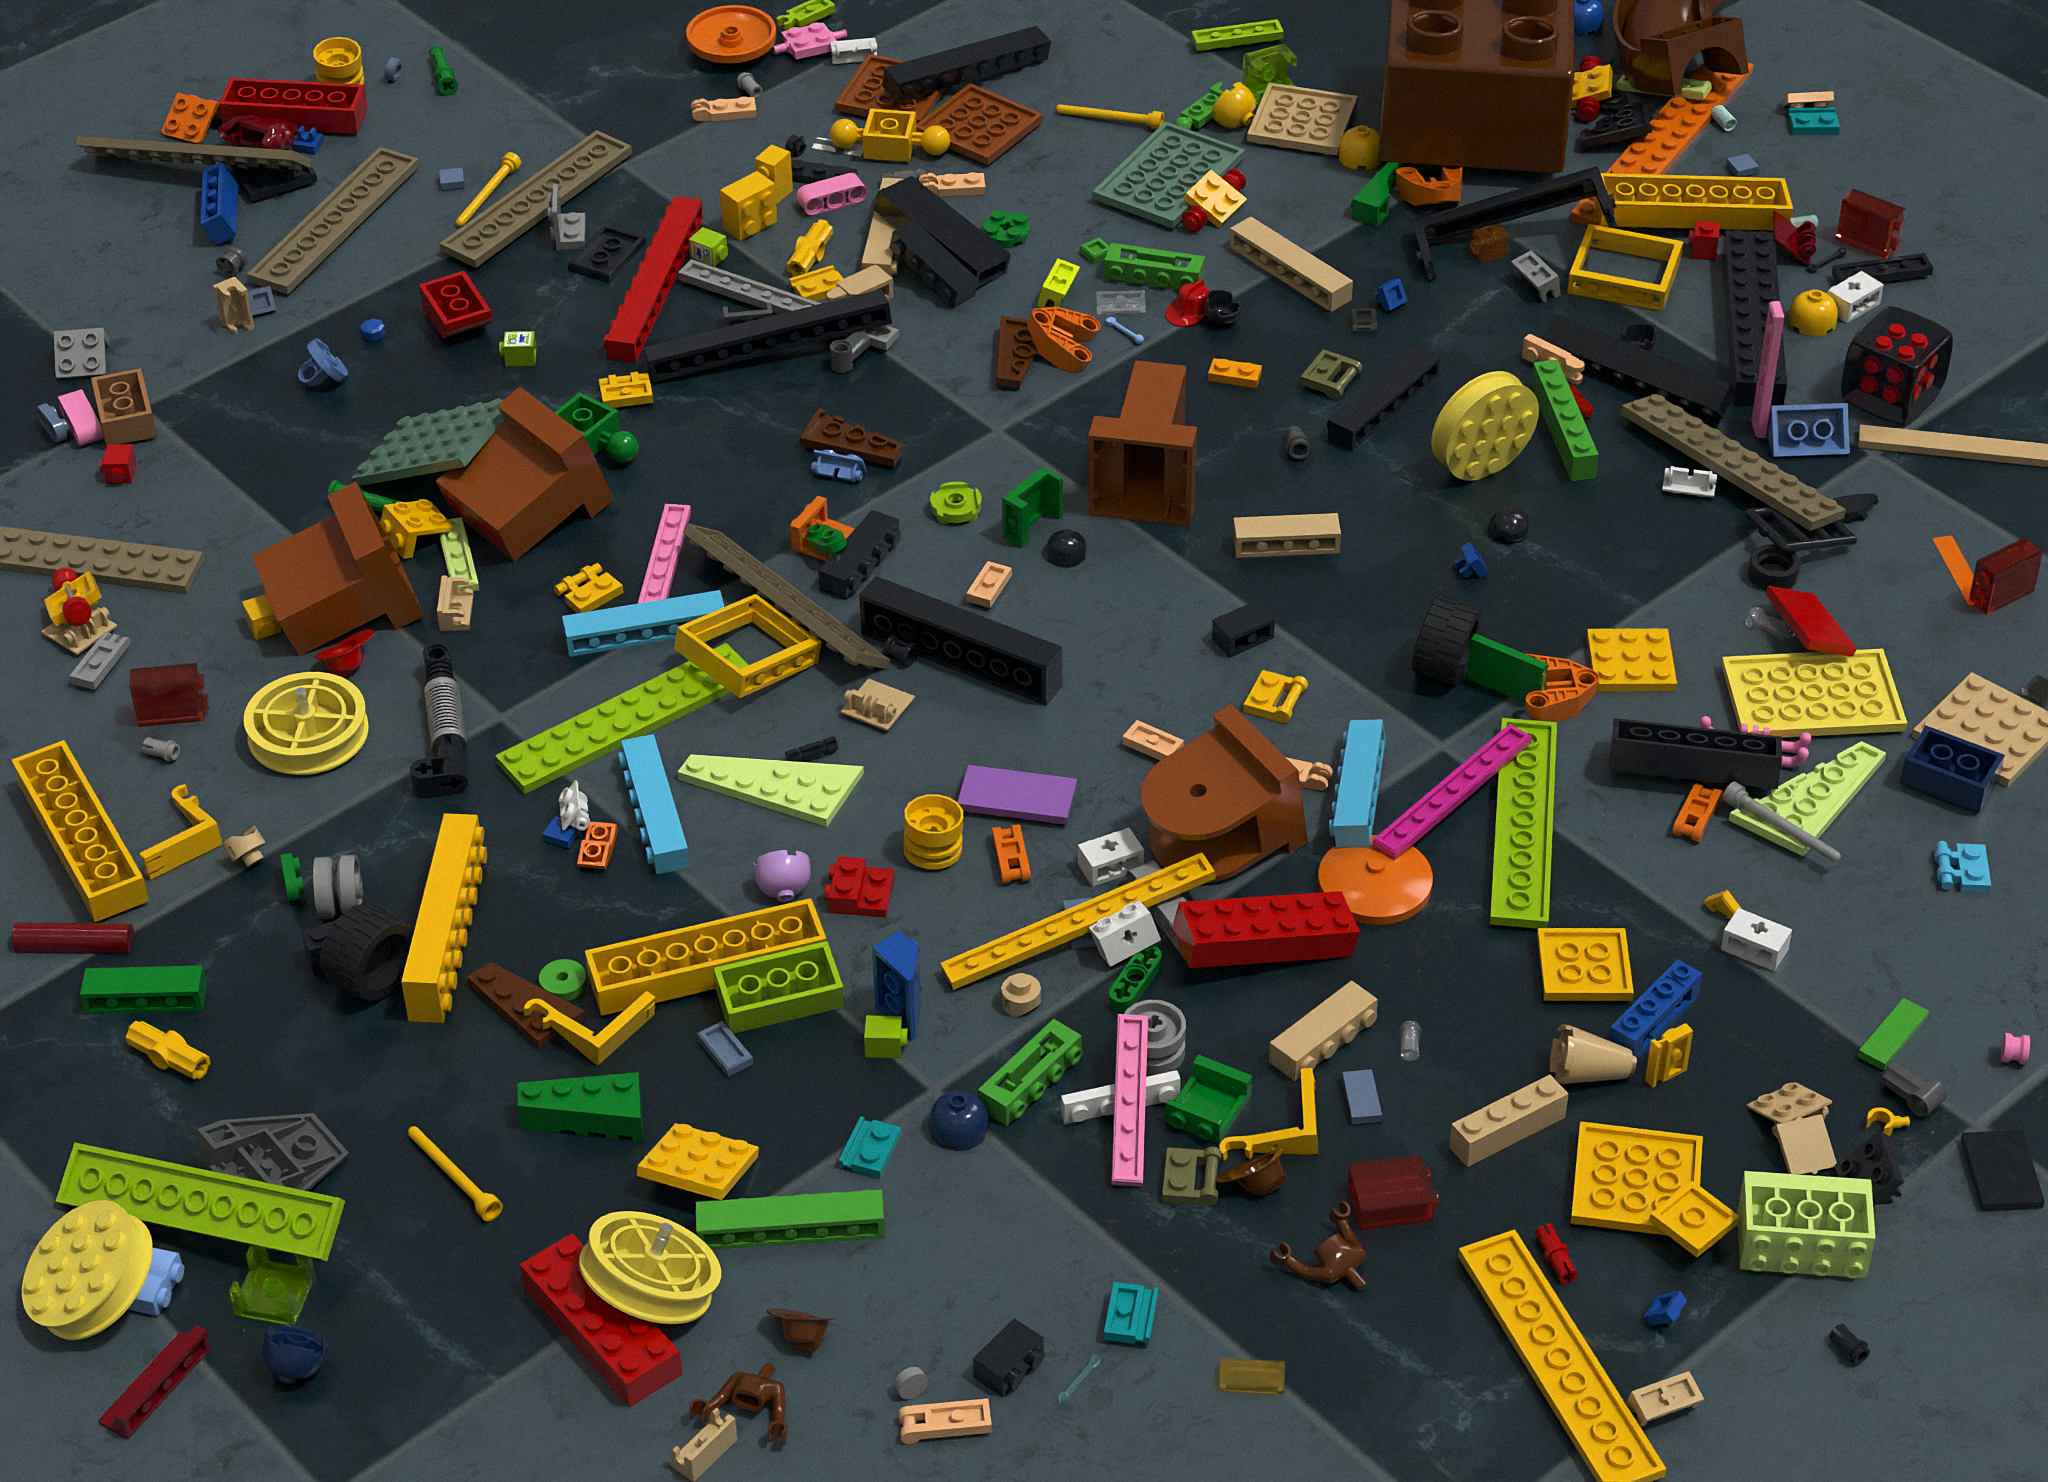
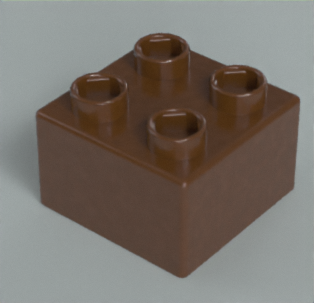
(1478, 83)

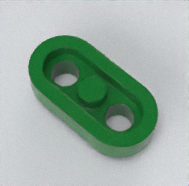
(825, 539)
(294, 884)

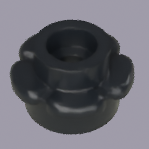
(795, 145)

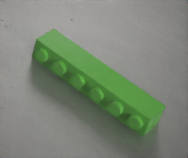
(1564, 420)
(790, 1219)

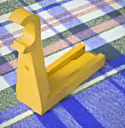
(187, 844)
(597, 1047)
(1292, 1139)

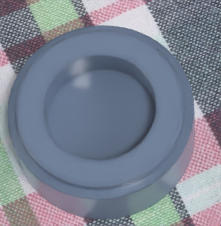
(393, 69)

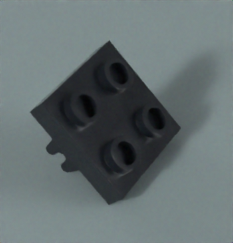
(1877, 1163)

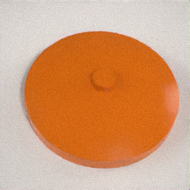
(731, 34)
(1375, 884)

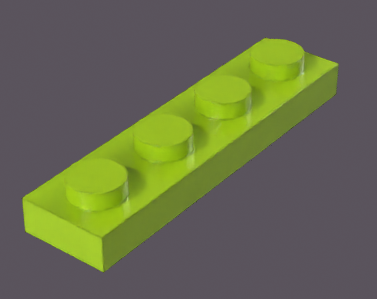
(1237, 35)

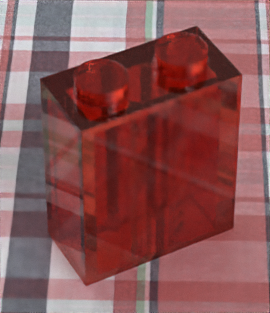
(1871, 223)
(2005, 576)
(168, 694)
(1392, 1192)

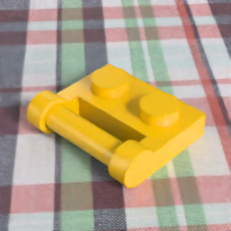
(1268, 691)

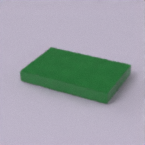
(1505, 668)

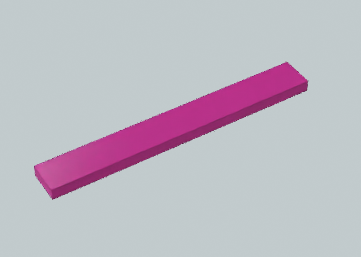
(1451, 791)

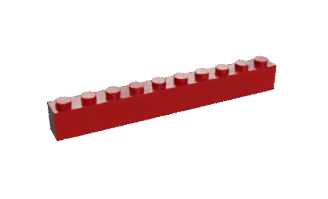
(654, 280)

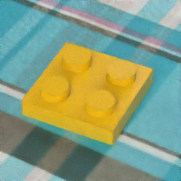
(1694, 1218)

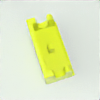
(1058, 283)

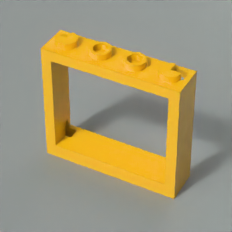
(1622, 289)
(800, 654)

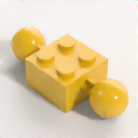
(889, 135)

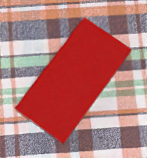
(1810, 621)

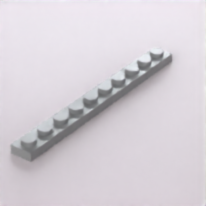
(760, 294)

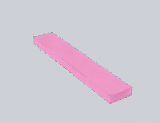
(1767, 369)
(665, 553)
(1129, 1100)

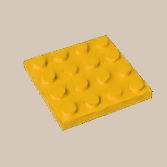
(1629, 1174)

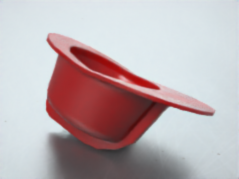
(1188, 305)
(346, 655)

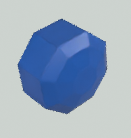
(373, 329)

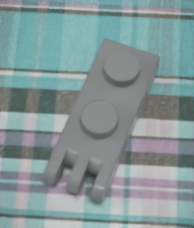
(99, 660)

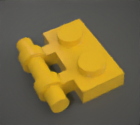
(626, 390)
(593, 593)

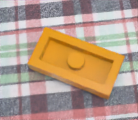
(1235, 373)

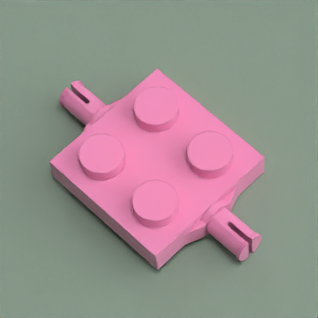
(808, 40)

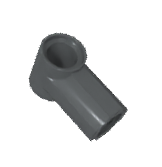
(845, 351)
(1920, 1094)

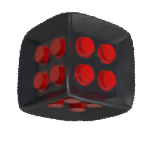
(1896, 365)

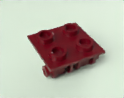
(1796, 240)

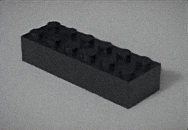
(1695, 754)

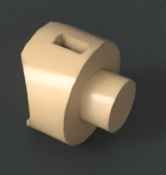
(245, 847)
(1020, 994)

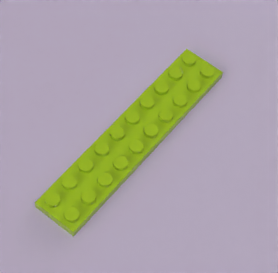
(618, 719)
(1525, 830)
(204, 1201)

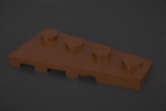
(1015, 352)
(844, 439)
(510, 994)

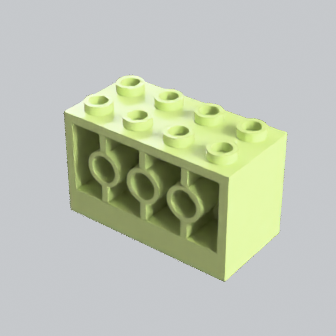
(1806, 1224)

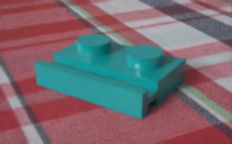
(1813, 121)
(870, 1147)
(1131, 1313)

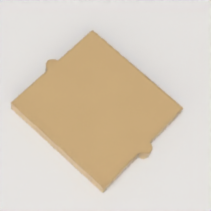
(1805, 1145)

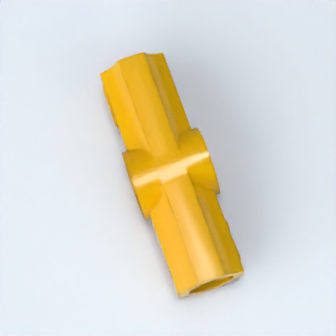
(810, 248)
(167, 1049)

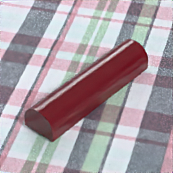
(72, 937)

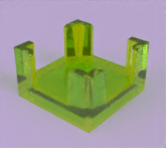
(1266, 67)
(271, 1288)

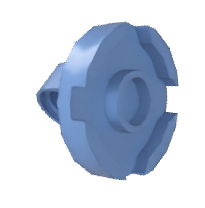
(323, 363)

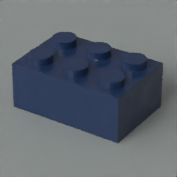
(1952, 768)

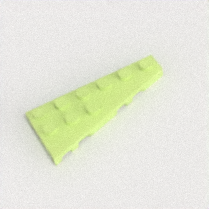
(789, 787)
(1814, 798)

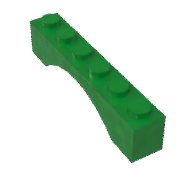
(1372, 202)

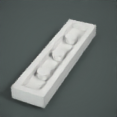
(1100, 1100)

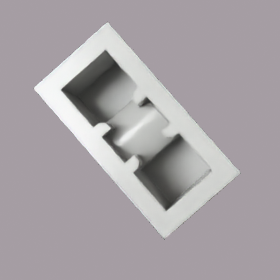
(1856, 295)
(1110, 856)
(1124, 933)
(1756, 939)

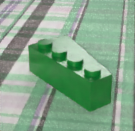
(583, 1105)

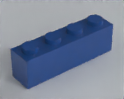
(219, 203)

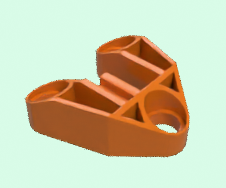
(1418, 192)
(1054, 336)
(1564, 690)

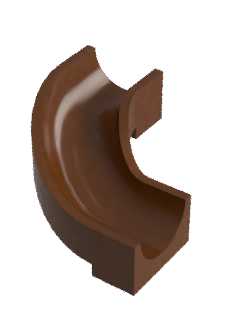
(1663, 35)

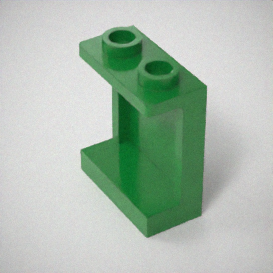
(1030, 502)
(1209, 1100)

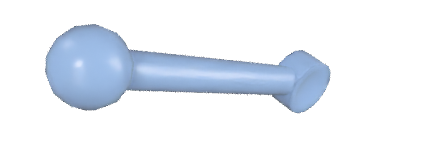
(1111, 321)

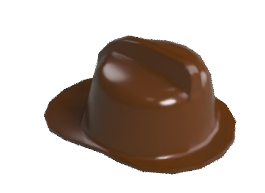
(1259, 1175)
(802, 1329)

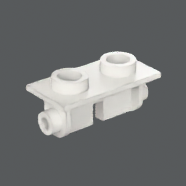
(852, 50)
(1700, 484)
(574, 808)

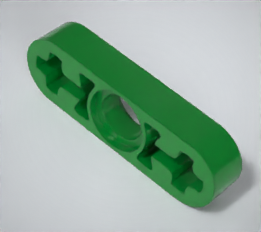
(1135, 989)

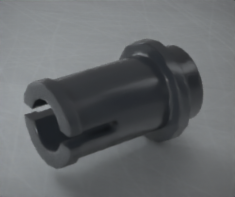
(1855, 1349)

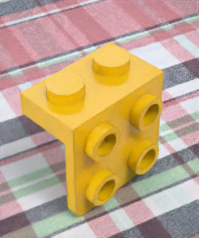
(411, 519)

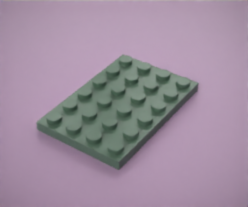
(1163, 170)
(431, 443)

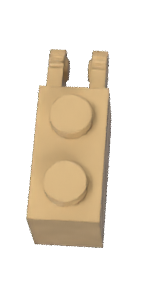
(862, 282)

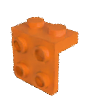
(190, 118)
(813, 514)

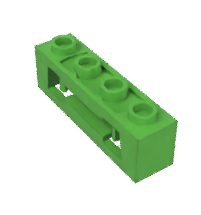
(1152, 267)
(1030, 1075)

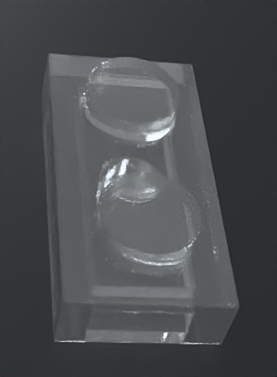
(1120, 302)

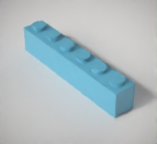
(635, 623)
(1358, 784)
(654, 804)

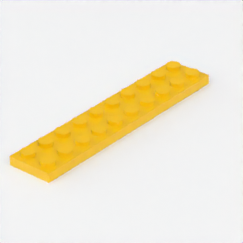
(1560, 1361)

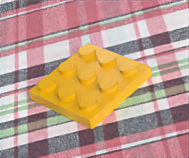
(1632, 660)
(1585, 964)
(698, 1161)

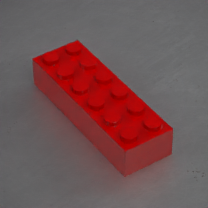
(308, 104)
(1265, 929)
(621, 1347)

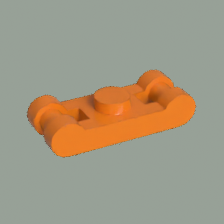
(1697, 810)
(1011, 852)

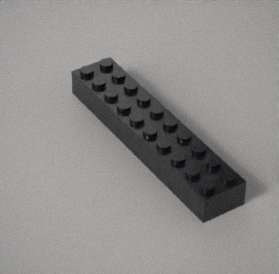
(1749, 288)

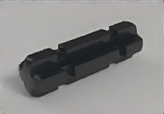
(812, 750)

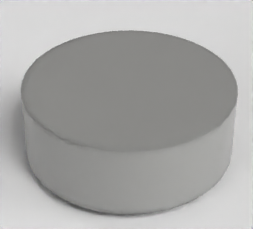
(911, 1383)

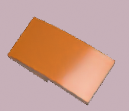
(598, 845)

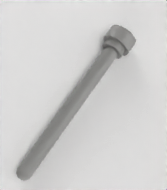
(1737, 796)

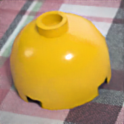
(1235, 107)
(1359, 148)
(1813, 313)

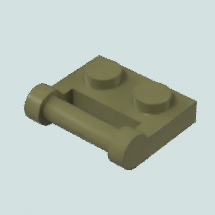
(1325, 368)
(1181, 1174)

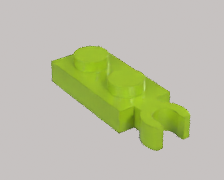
(805, 14)

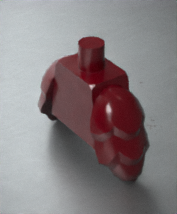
(259, 132)

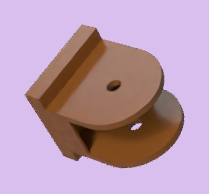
(1225, 790)

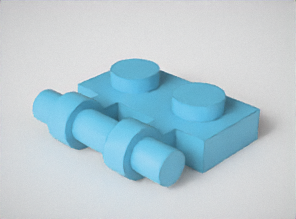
(1971, 864)

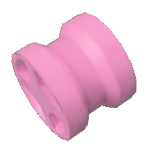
(2015, 1048)

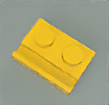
(815, 283)
(1669, 1055)

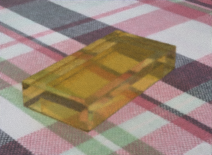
(1252, 1376)

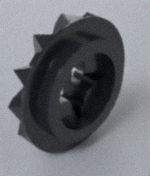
(1617, 99)

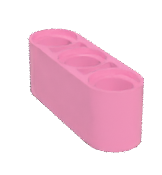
(831, 194)
(80, 417)

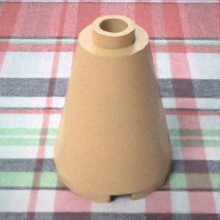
(1588, 1058)

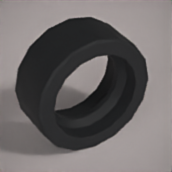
(1773, 555)

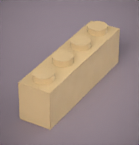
(1286, 535)
(1323, 1030)
(1508, 1120)

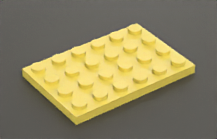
(1814, 693)

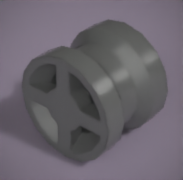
(231, 261)

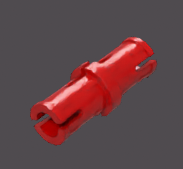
(1556, 1253)

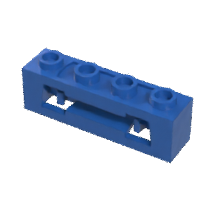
(1657, 1008)

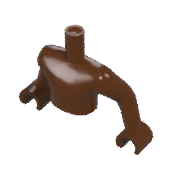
(1337, 1254)
(750, 1393)

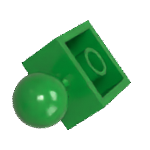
(600, 427)

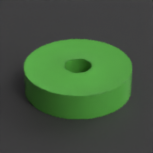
(567, 970)

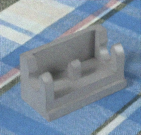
(1537, 273)

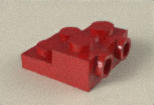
(858, 888)

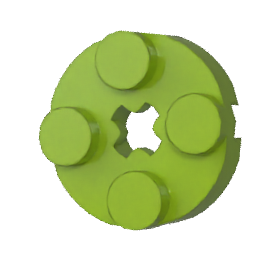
(965, 510)

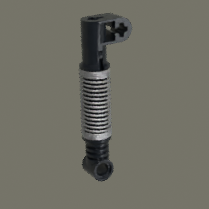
(445, 729)

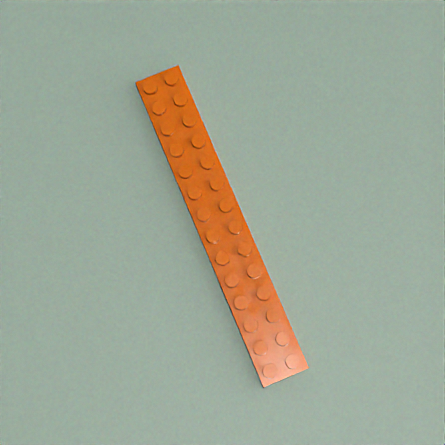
(1671, 134)

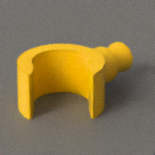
(1888, 1118)

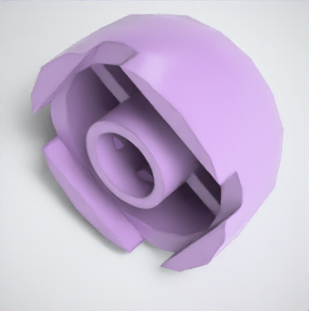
(782, 874)

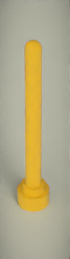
(1152, 120)
(509, 164)
(485, 1204)

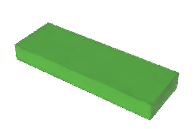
(1893, 1034)

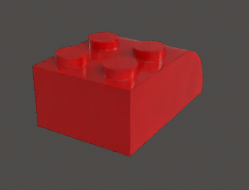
(454, 305)

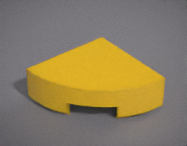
(1723, 903)

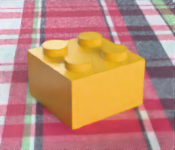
(748, 205)

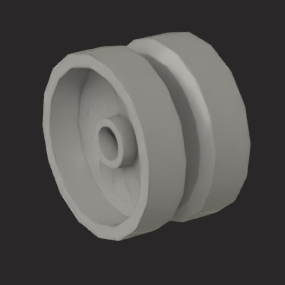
(336, 887)
(1165, 1035)

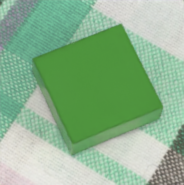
(1094, 250)

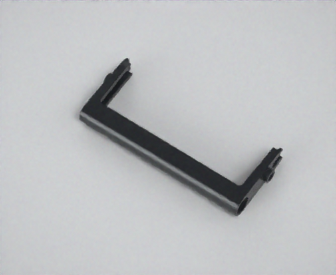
(1510, 207)

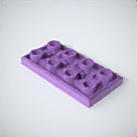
(1017, 794)

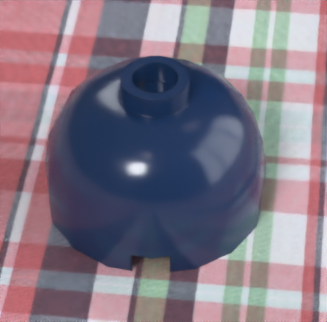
(958, 1120)
(293, 1352)

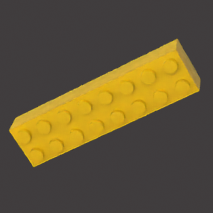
(1684, 199)
(80, 831)
(444, 918)
(685, 958)

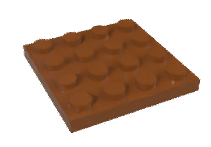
(867, 92)
(982, 123)

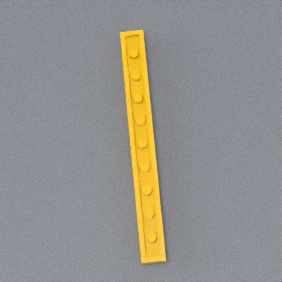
(1075, 921)

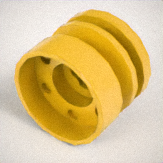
(338, 61)
(933, 831)

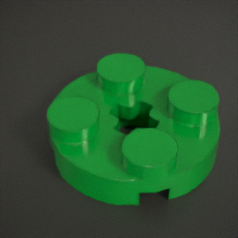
(1007, 228)

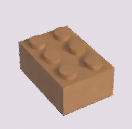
(124, 407)

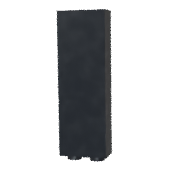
(968, 244)

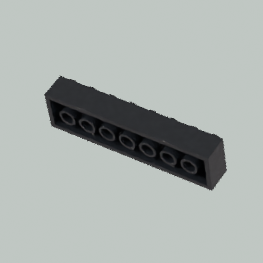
(962, 640)

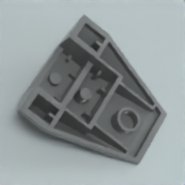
(272, 1149)

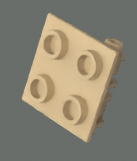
(81, 637)
(876, 704)
(1789, 1103)

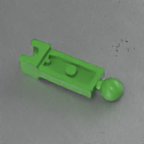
(1200, 111)

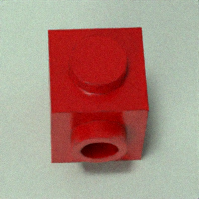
(1704, 240)
(118, 463)

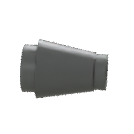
(1297, 443)

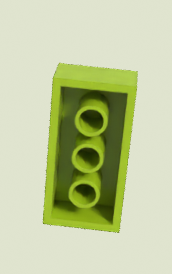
(778, 987)

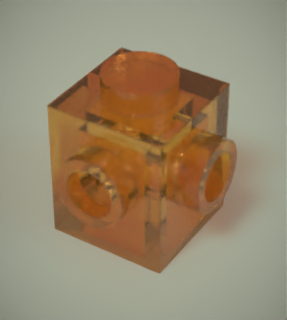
(1490, 242)

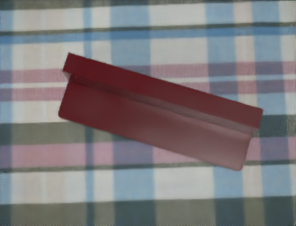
(156, 1382)

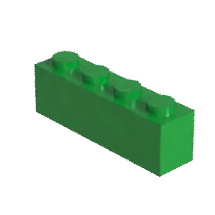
(143, 989)

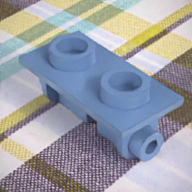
(850, 466)

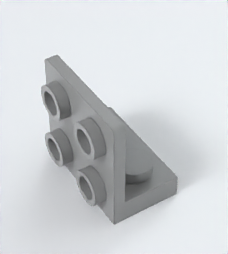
(566, 229)
(80, 353)

